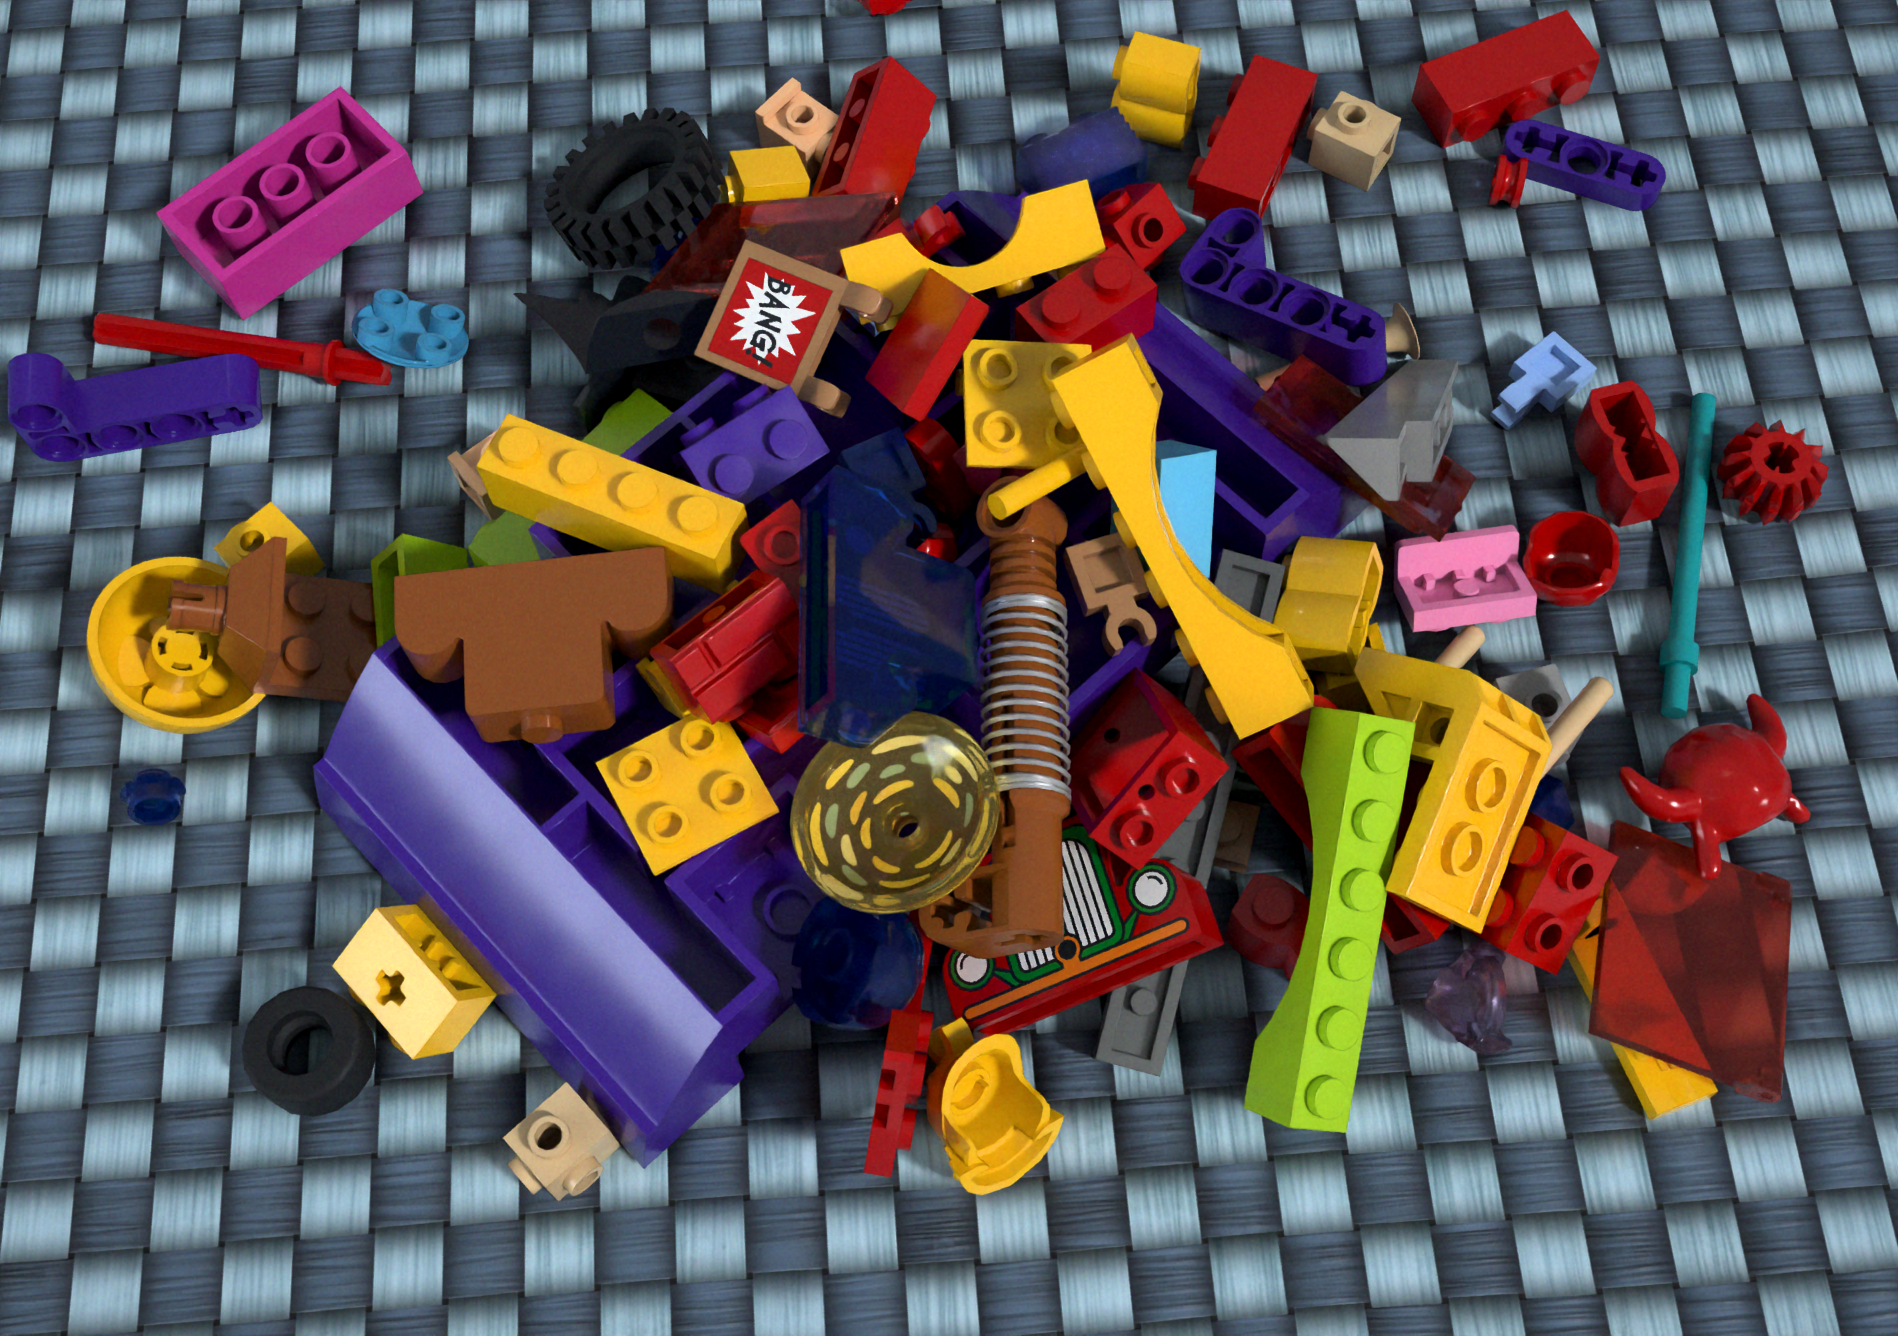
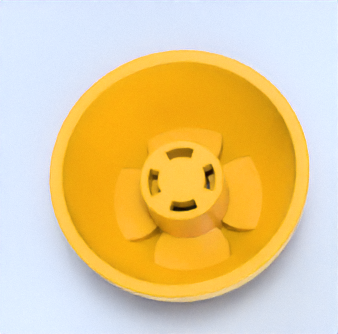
(136, 654)

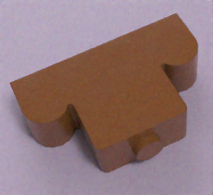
(536, 636)

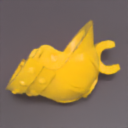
(986, 1108)

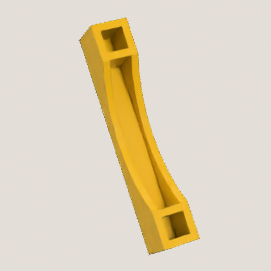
(1246, 659)

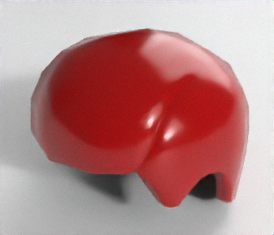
(1571, 558)

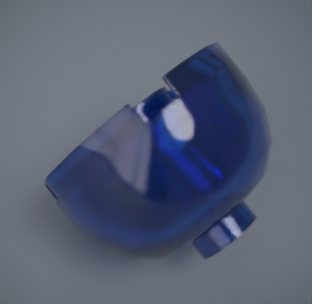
(856, 966)

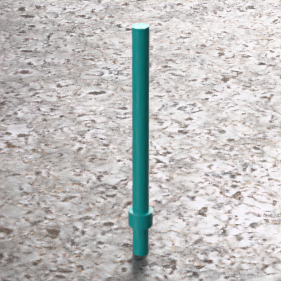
(1679, 652)

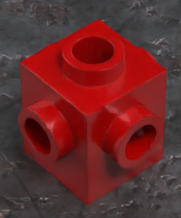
(1140, 222)

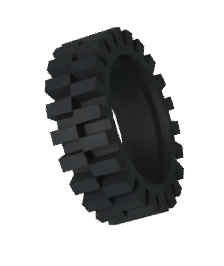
(654, 216)

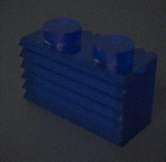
(1092, 148)

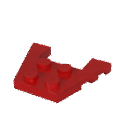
(900, 1077)

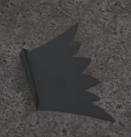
(629, 327)

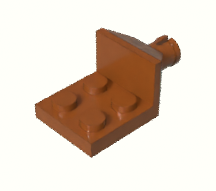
(282, 628)

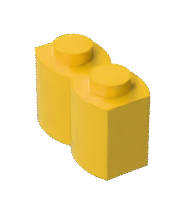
(1157, 87)
(1329, 600)

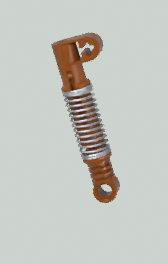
(1023, 627)

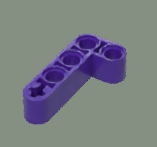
(1237, 295)
(131, 408)

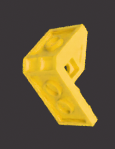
(1480, 786)

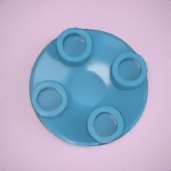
(410, 331)

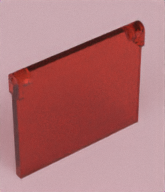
(1693, 963)

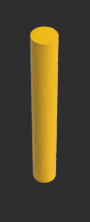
(1037, 483)

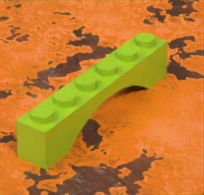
(1312, 1044)

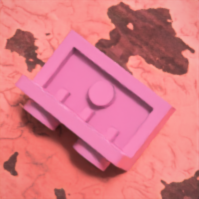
(1462, 579)

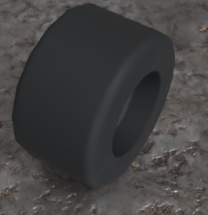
(278, 1027)

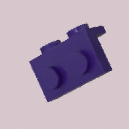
(754, 449)

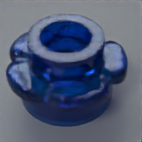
(153, 797)

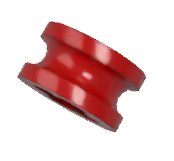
(1508, 181)

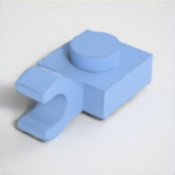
(1546, 375)

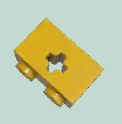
(413, 981)

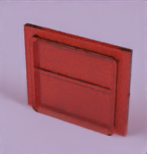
(797, 227)
(1311, 402)

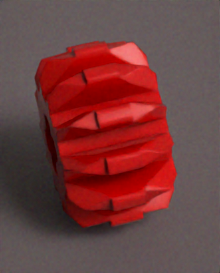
(1772, 472)

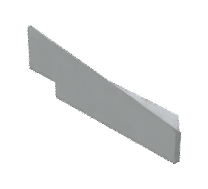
(1399, 427)

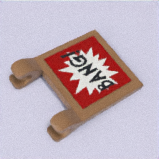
(780, 320)

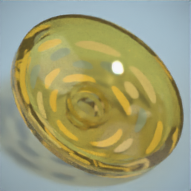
(860, 799)

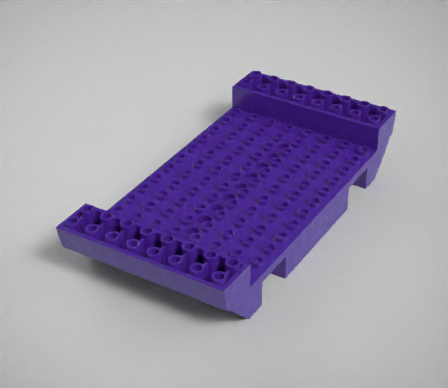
(529, 866)

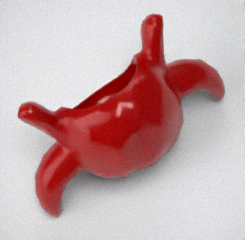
(1721, 783)

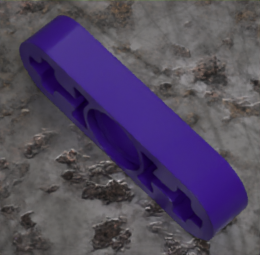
(1603, 154)

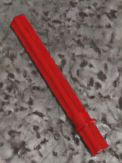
(314, 359)

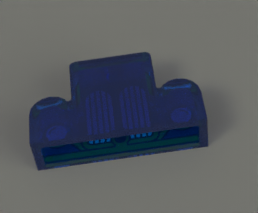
(876, 617)

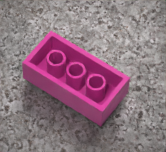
(291, 202)

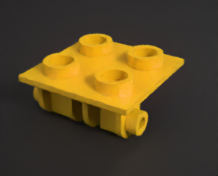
(1010, 402)
(686, 790)

